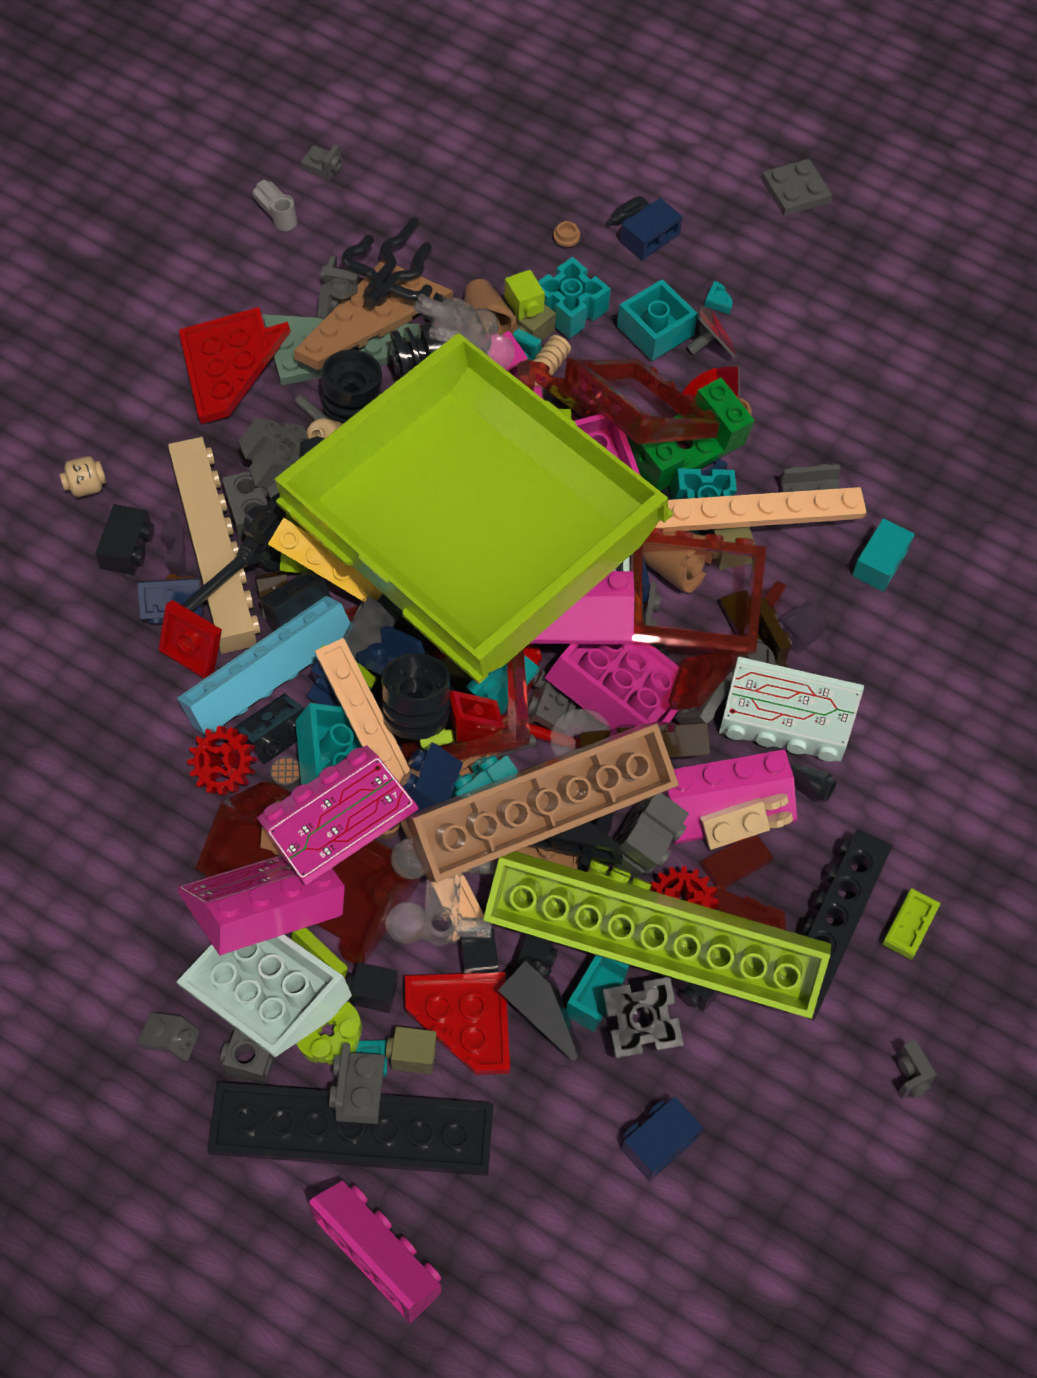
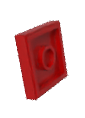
(189, 639)

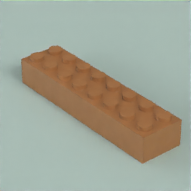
(541, 801)

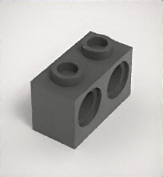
(239, 502)
(255, 1071)

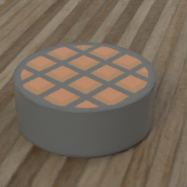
(285, 772)

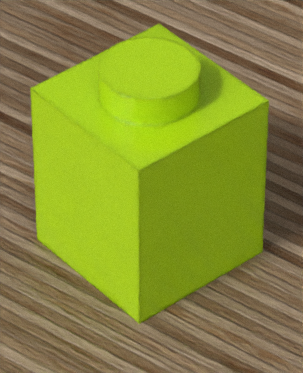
(524, 295)

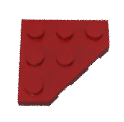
(466, 1015)

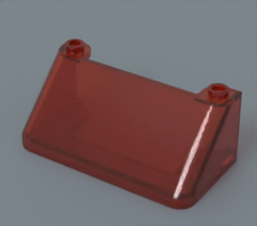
(368, 876)

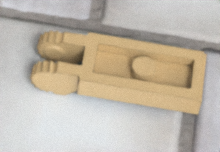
(744, 820)

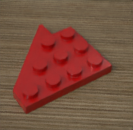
(227, 358)

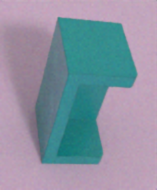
(883, 555)
(586, 1002)

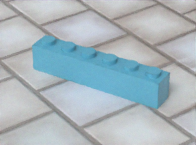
(264, 666)

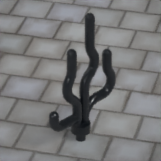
(384, 281)

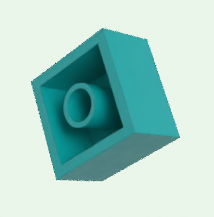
(657, 319)

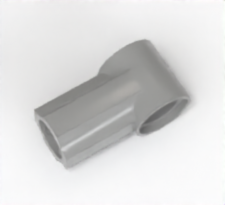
(276, 204)

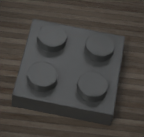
(796, 187)

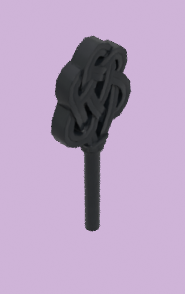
(259, 528)

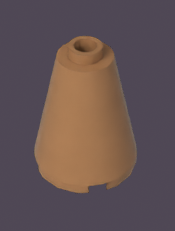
(481, 294)
(678, 565)

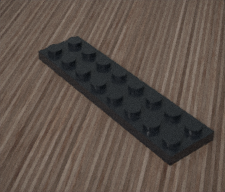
(303, 1128)

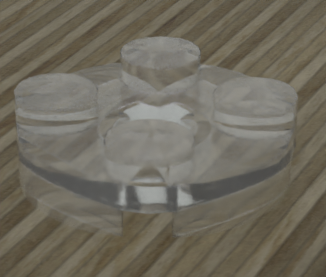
(571, 723)

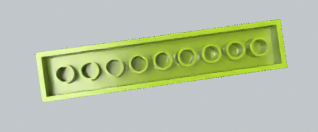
(658, 933)

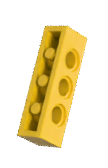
(312, 554)

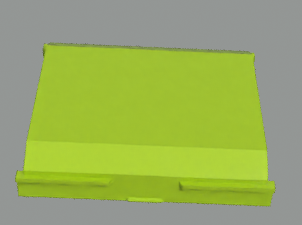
(471, 505)

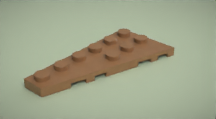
(356, 322)

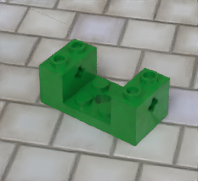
(660, 460)

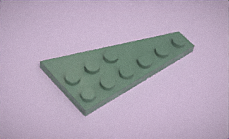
(294, 371)

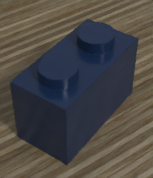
(650, 229)
(431, 776)
(661, 1137)

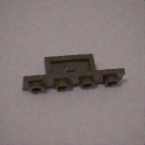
(769, 628)
(679, 739)

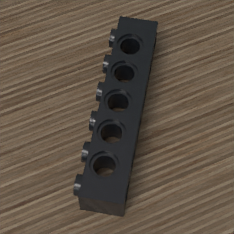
(870, 855)

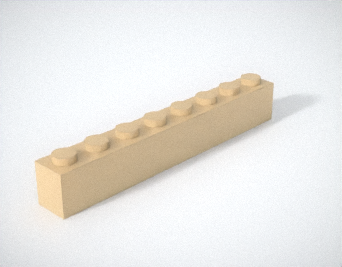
(211, 542)

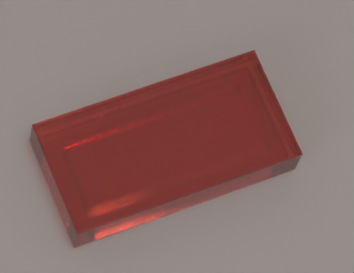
(737, 861)

